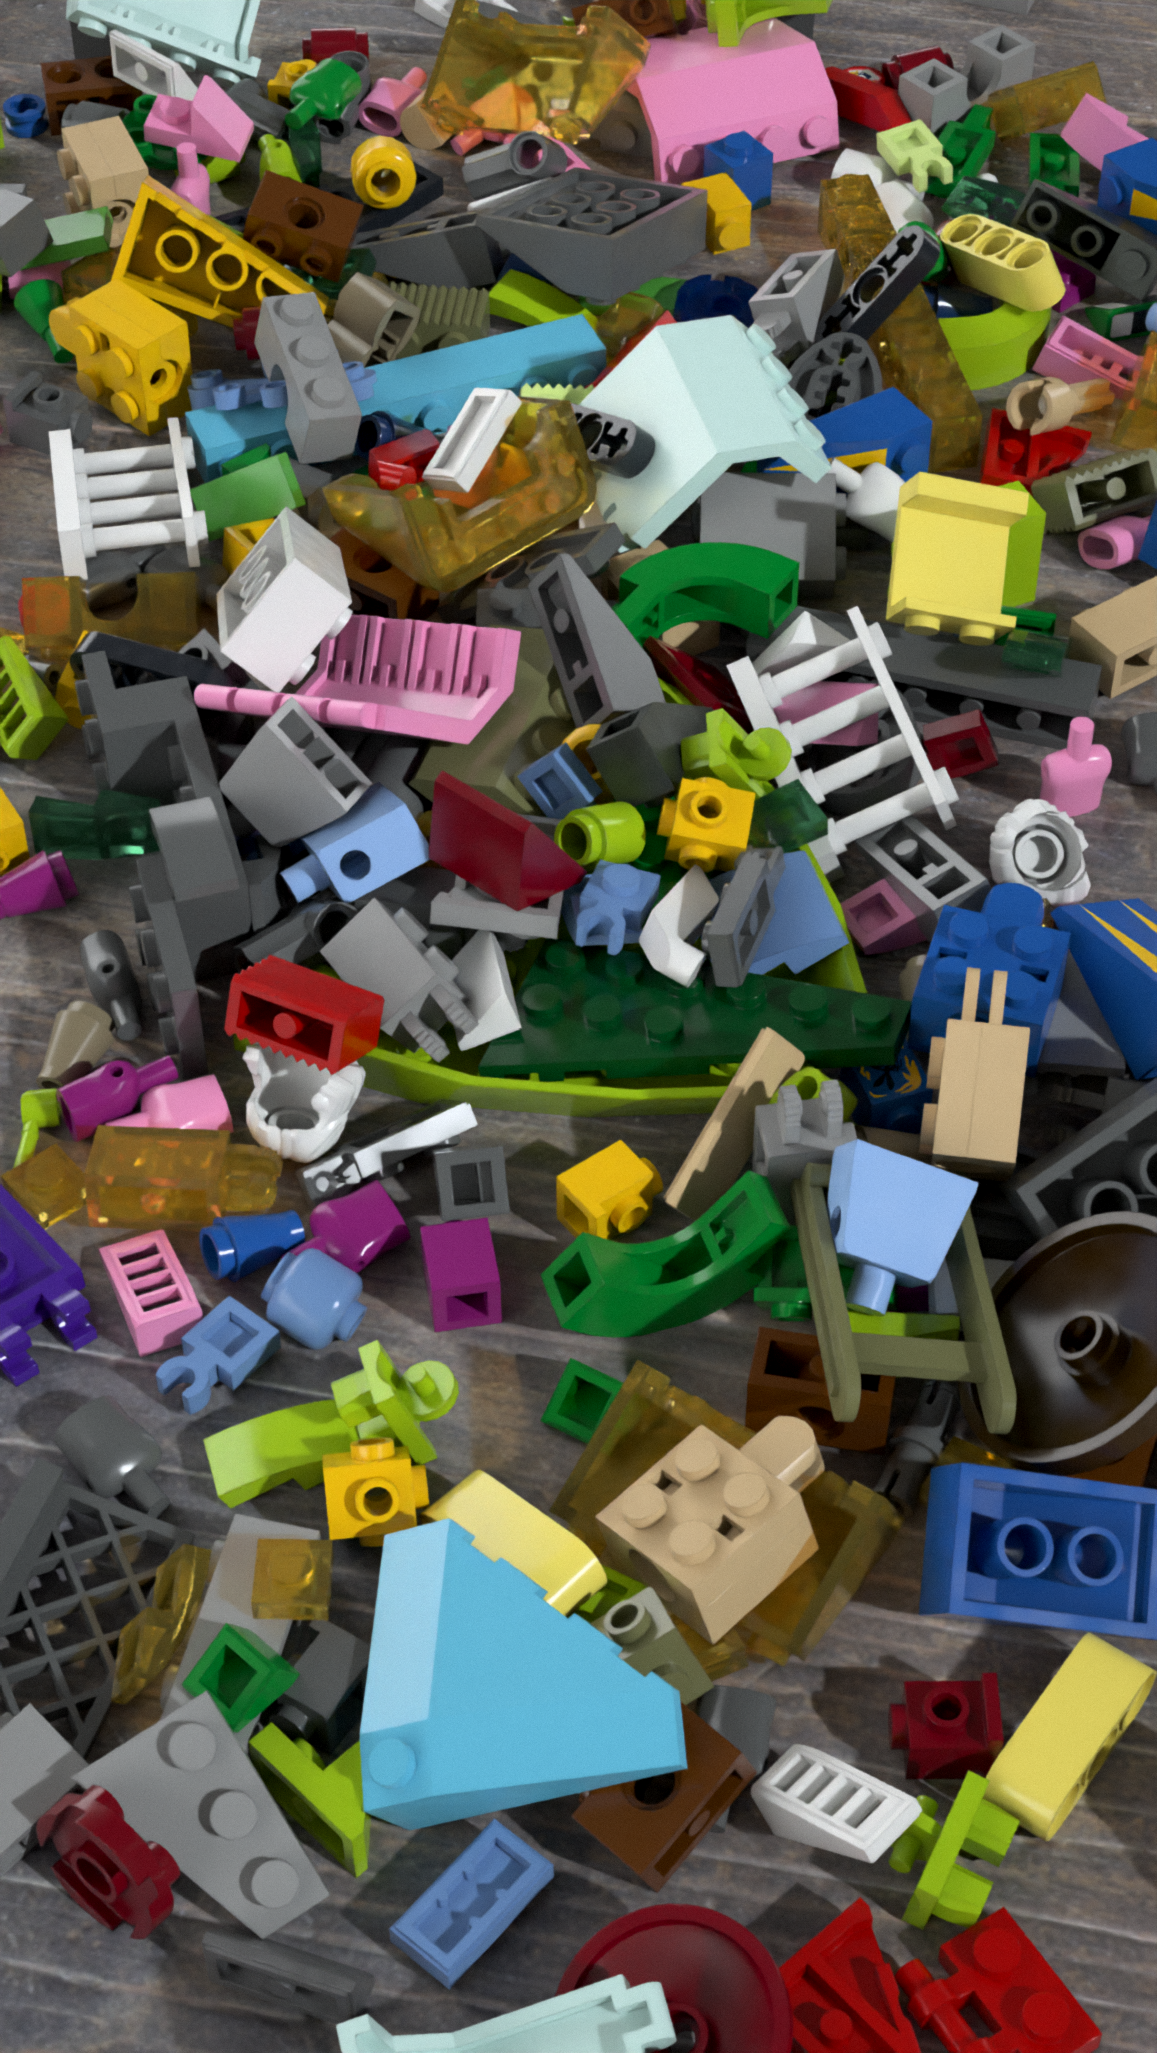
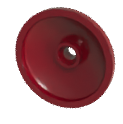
(710, 1971)

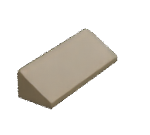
(730, 1130)

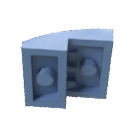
(804, 919)

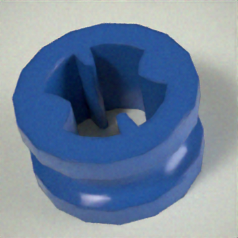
(25, 115)

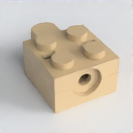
(102, 171)
(980, 1088)
(718, 1522)

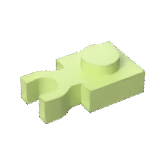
(914, 151)

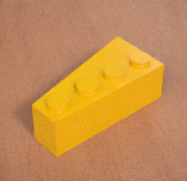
(196, 262)

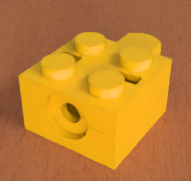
(128, 354)

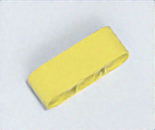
(1003, 262)
(524, 1537)
(1068, 1735)

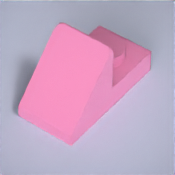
(208, 121)

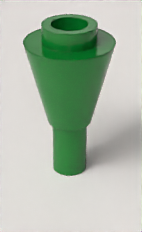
(35, 304)

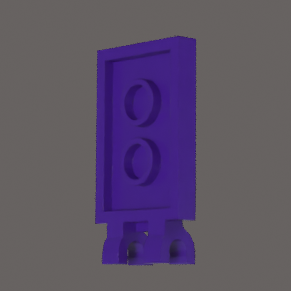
(35, 1284)

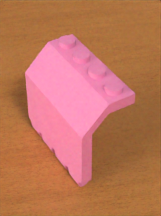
(704, 92)
(395, 680)

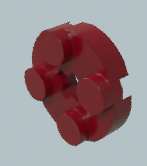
(108, 1863)

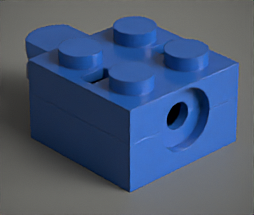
(999, 938)

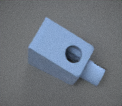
(379, 843)
(891, 1220)

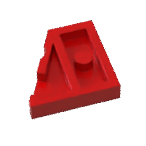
(1017, 456)
(846, 1992)

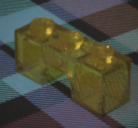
(58, 613)

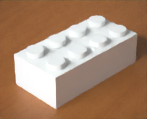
(283, 602)

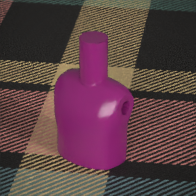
(109, 1094)
(356, 1227)

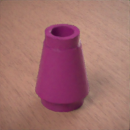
(37, 885)

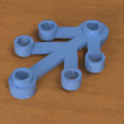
(212, 389)

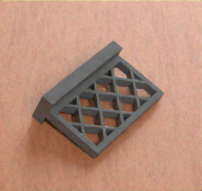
(24, 1539)

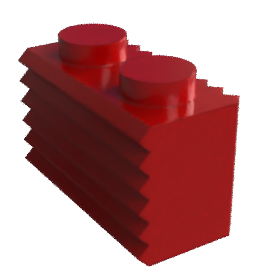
(303, 1014)

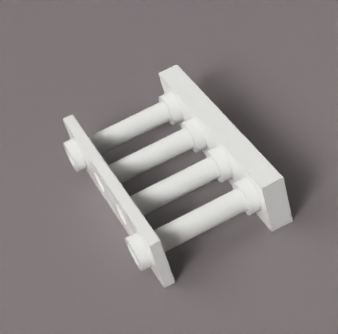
(78, 515)
(764, 693)

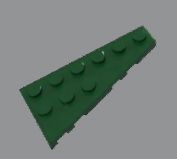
(634, 1022)

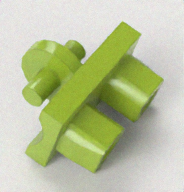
(733, 755)
(393, 1404)
(945, 1886)

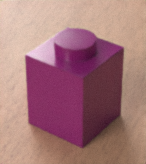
(461, 1274)

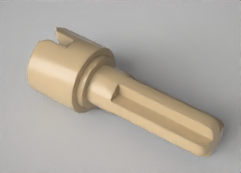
(1051, 403)

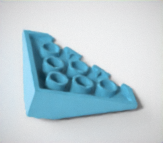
(493, 1693)

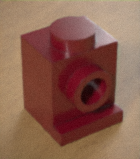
(947, 1727)

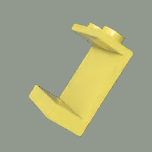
(952, 557)

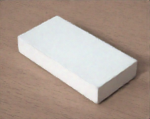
(471, 439)

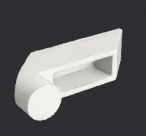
(677, 925)

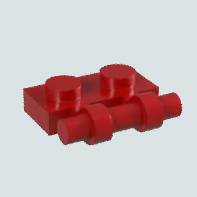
(1007, 1986)

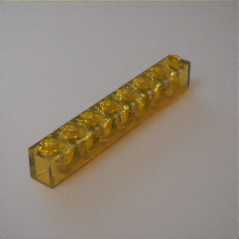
(910, 341)

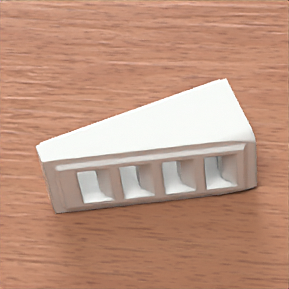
(824, 1799)

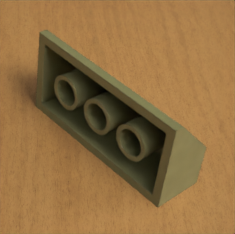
(518, 734)

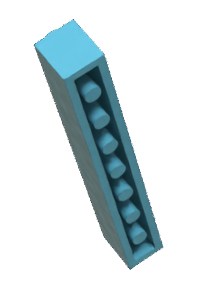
(418, 388)

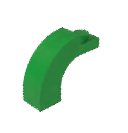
(708, 583)
(671, 1281)

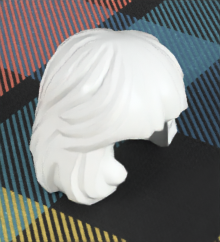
(1040, 851)
(298, 1105)

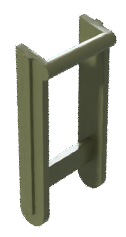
(849, 1353)

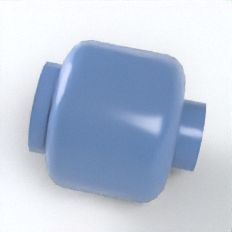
(314, 1299)

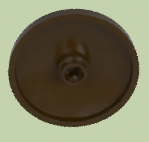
(1078, 1346)

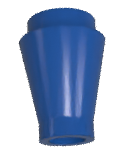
(248, 1242)

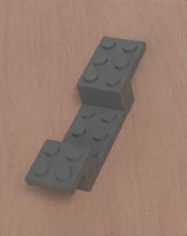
(157, 749)

